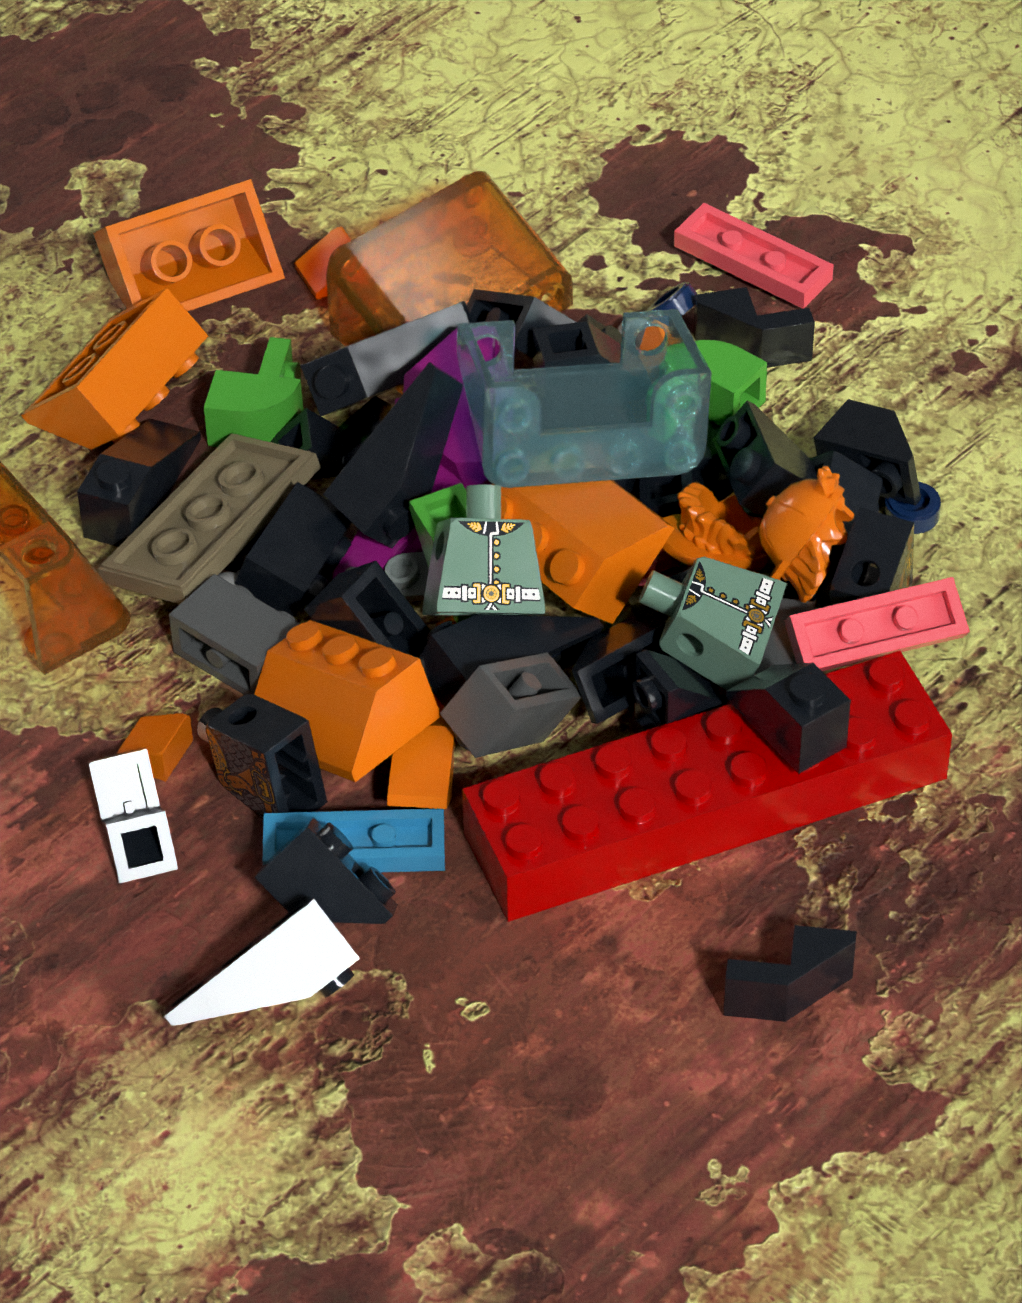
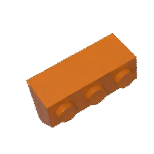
(193, 248)
(119, 373)
(589, 541)
(353, 692)

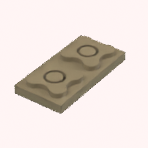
(208, 518)

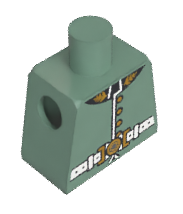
(483, 562)
(716, 618)

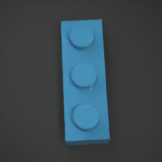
(380, 838)

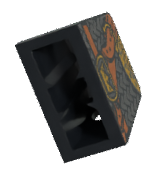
(879, 541)
(264, 756)

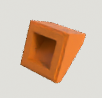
(314, 263)
(164, 738)

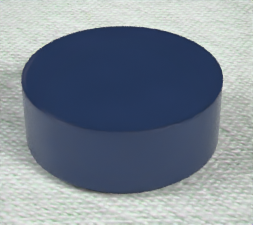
(679, 297)
(924, 514)

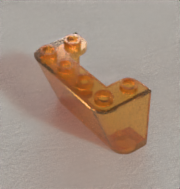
(436, 258)
(65, 594)

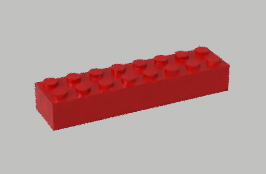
(693, 792)

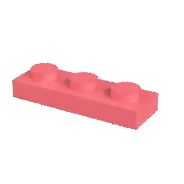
(753, 255)
(878, 625)

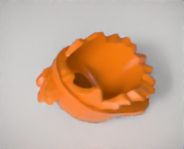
(802, 528)
(714, 531)

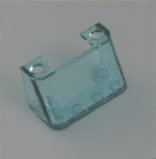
(588, 418)

